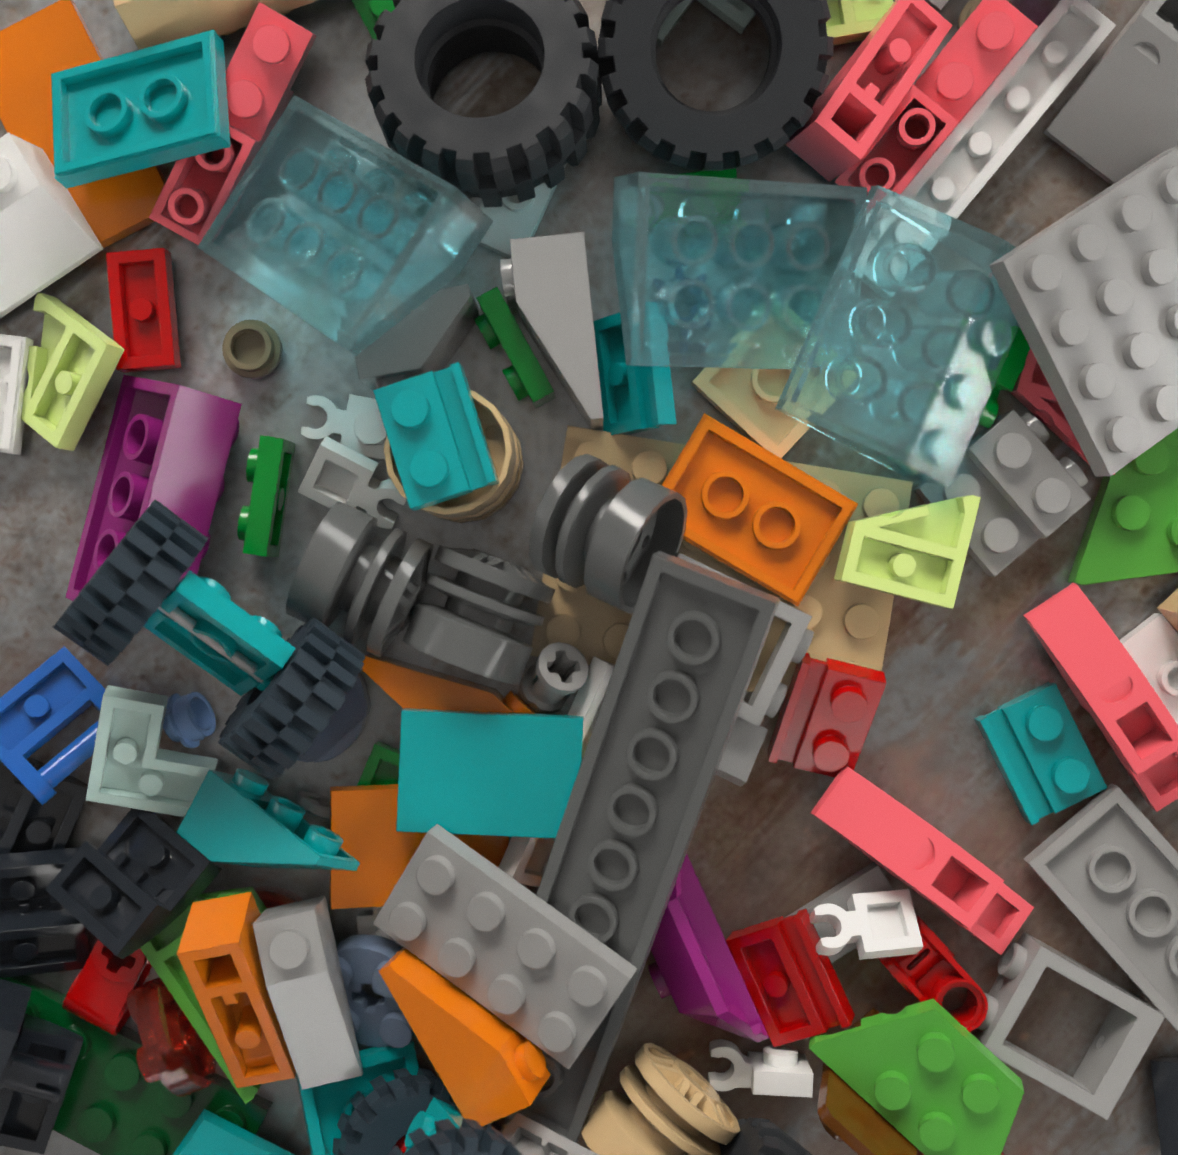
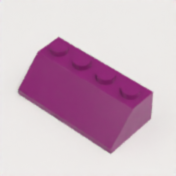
(162, 447)

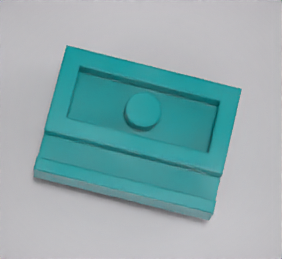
(631, 395)
(436, 436)
(1040, 752)

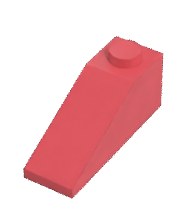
(869, 88)

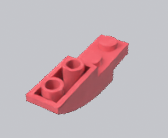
(257, 95)
(942, 96)
(1112, 691)
(923, 859)

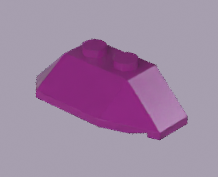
(697, 963)

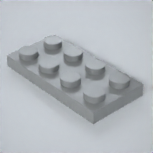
(1122, 889)
(504, 945)

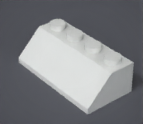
(39, 225)

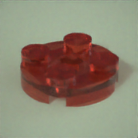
(169, 1041)

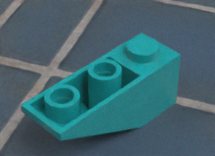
(247, 826)

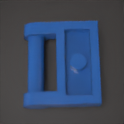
(41, 709)

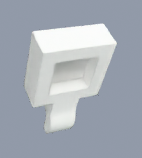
(770, 1072)

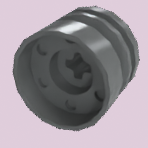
(604, 529)
(352, 575)
(478, 615)

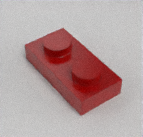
(143, 309)

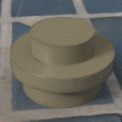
(252, 349)

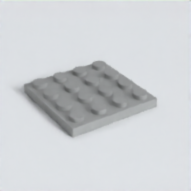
(1104, 312)

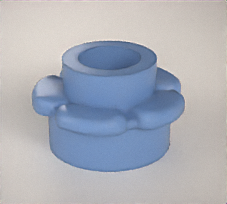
(189, 719)

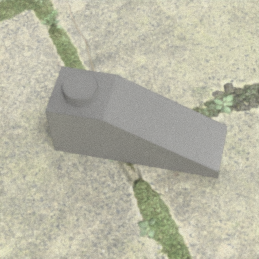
(308, 991)

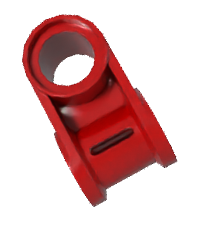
(934, 973)
(103, 987)

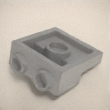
(1020, 489)

